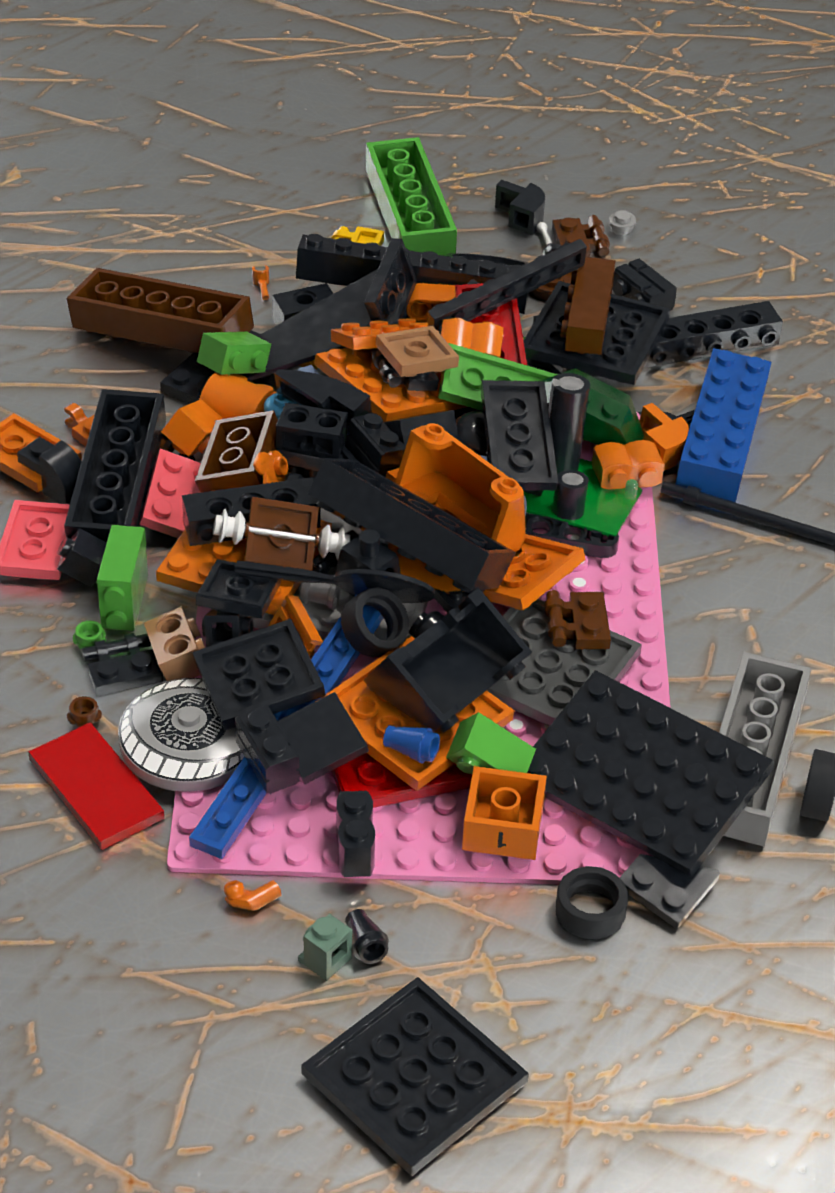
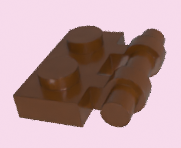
(571, 229)
(588, 618)

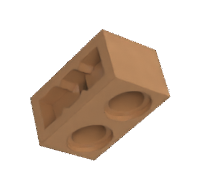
(173, 643)

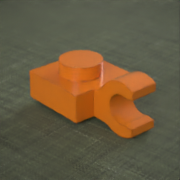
(78, 423)

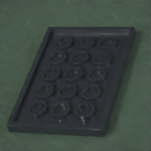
(647, 772)

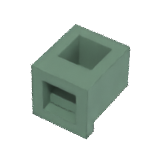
(321, 940)

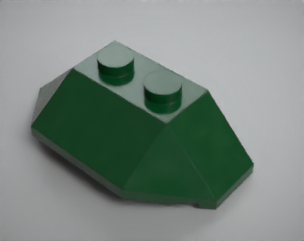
(609, 413)

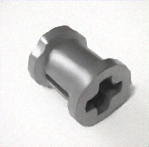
(320, 593)

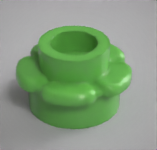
(87, 633)

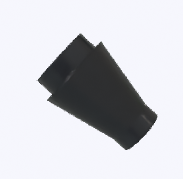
(368, 940)

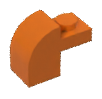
(666, 434)

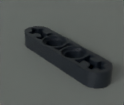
(558, 529)

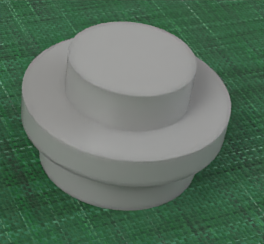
(622, 222)

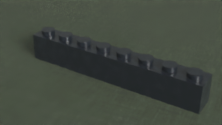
(347, 261)

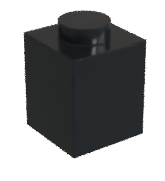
(81, 557)

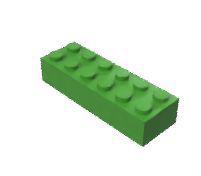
(410, 196)

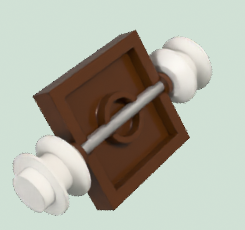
(280, 533)

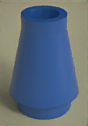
(413, 742)

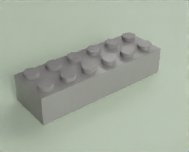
(765, 718)

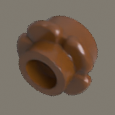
(83, 711)

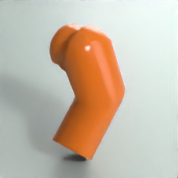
(251, 900)

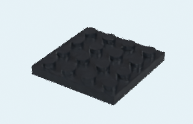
(627, 344)
(414, 1075)

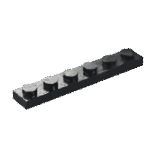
(511, 285)

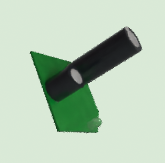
(578, 493)

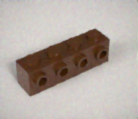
(588, 306)

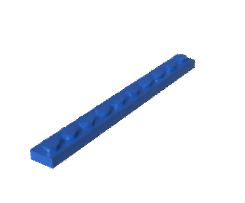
(243, 790)

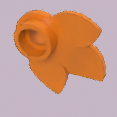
(272, 466)

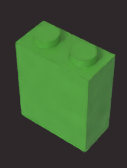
(122, 577)

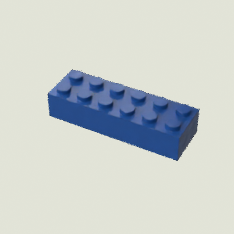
(723, 424)

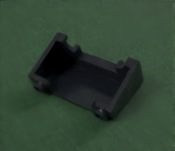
(450, 664)

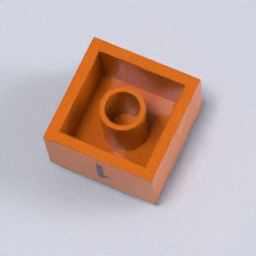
(504, 813)

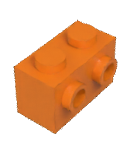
(191, 428)

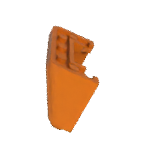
(463, 483)

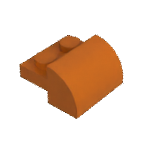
(234, 395)

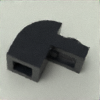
(522, 204)
(56, 465)

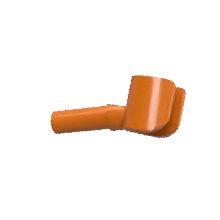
(261, 279)

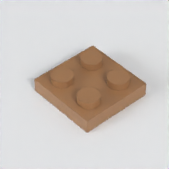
(417, 351)

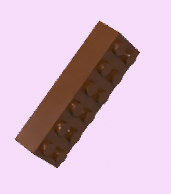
(155, 310)

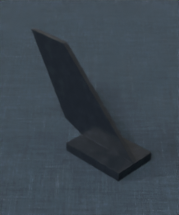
(375, 297)

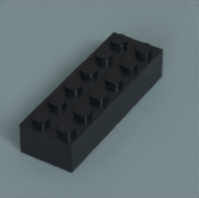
(117, 462)
(411, 524)

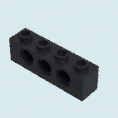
(202, 508)

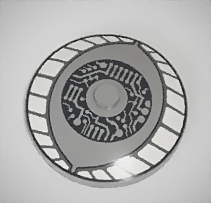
(177, 739)

